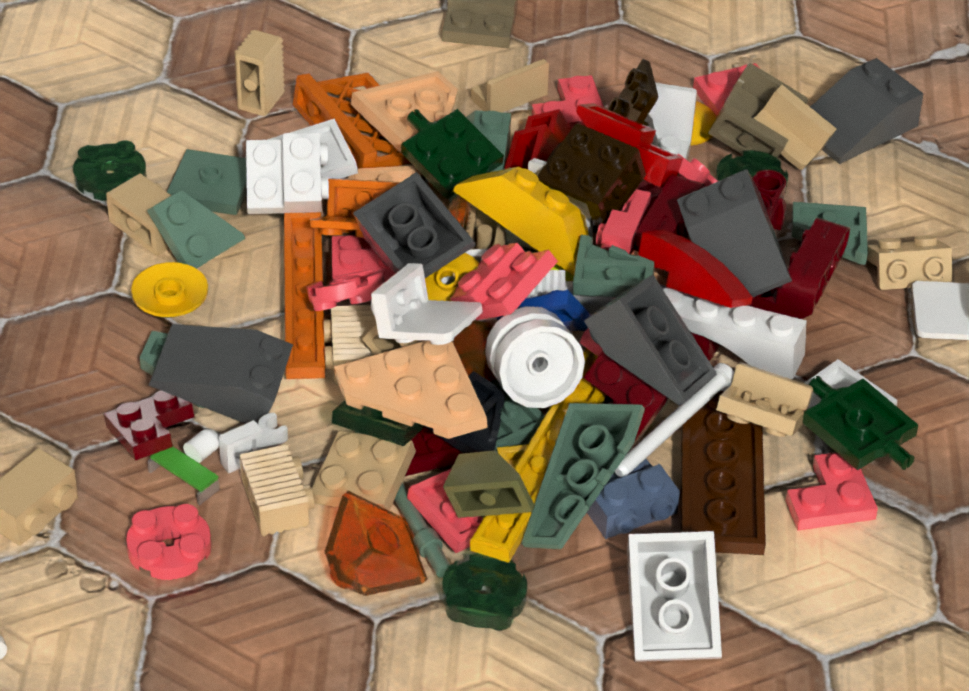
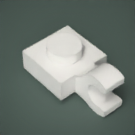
(250, 438)

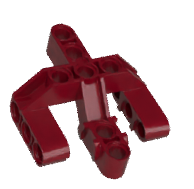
(809, 267)

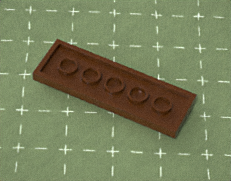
(723, 480)

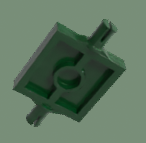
(449, 150)
(860, 423)

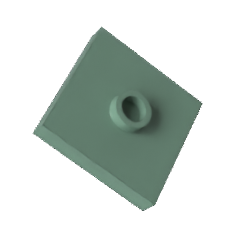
(212, 180)

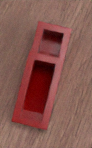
(538, 138)
(657, 162)
(693, 269)

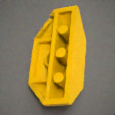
(529, 211)

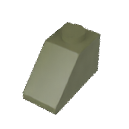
(486, 486)

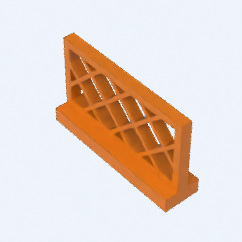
(317, 107)

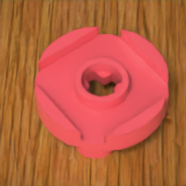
(355, 286)
(169, 522)

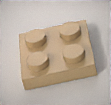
(363, 467)

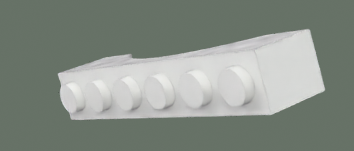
(755, 335)

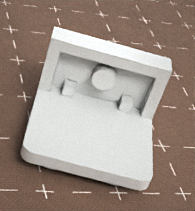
(941, 309)
(408, 315)

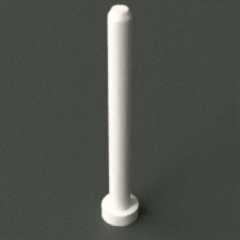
(676, 419)

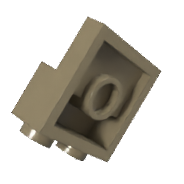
(480, 22)

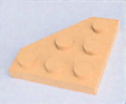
(390, 104)
(415, 386)

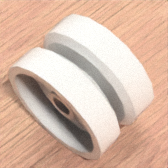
(534, 357)

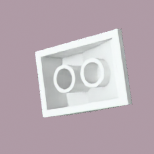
(674, 596)

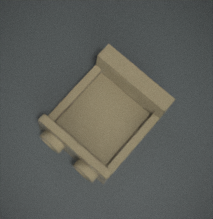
(736, 120)

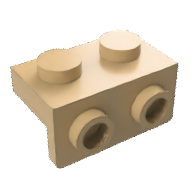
(909, 262)
(765, 400)

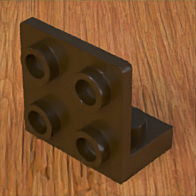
(638, 96)
(594, 171)

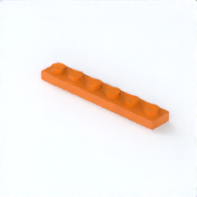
(302, 324)

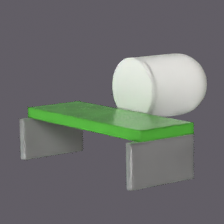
(187, 465)

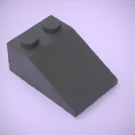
(868, 109)
(412, 227)
(737, 230)
(651, 341)
(222, 369)

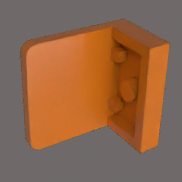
(346, 198)

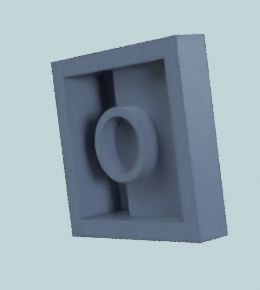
(634, 500)

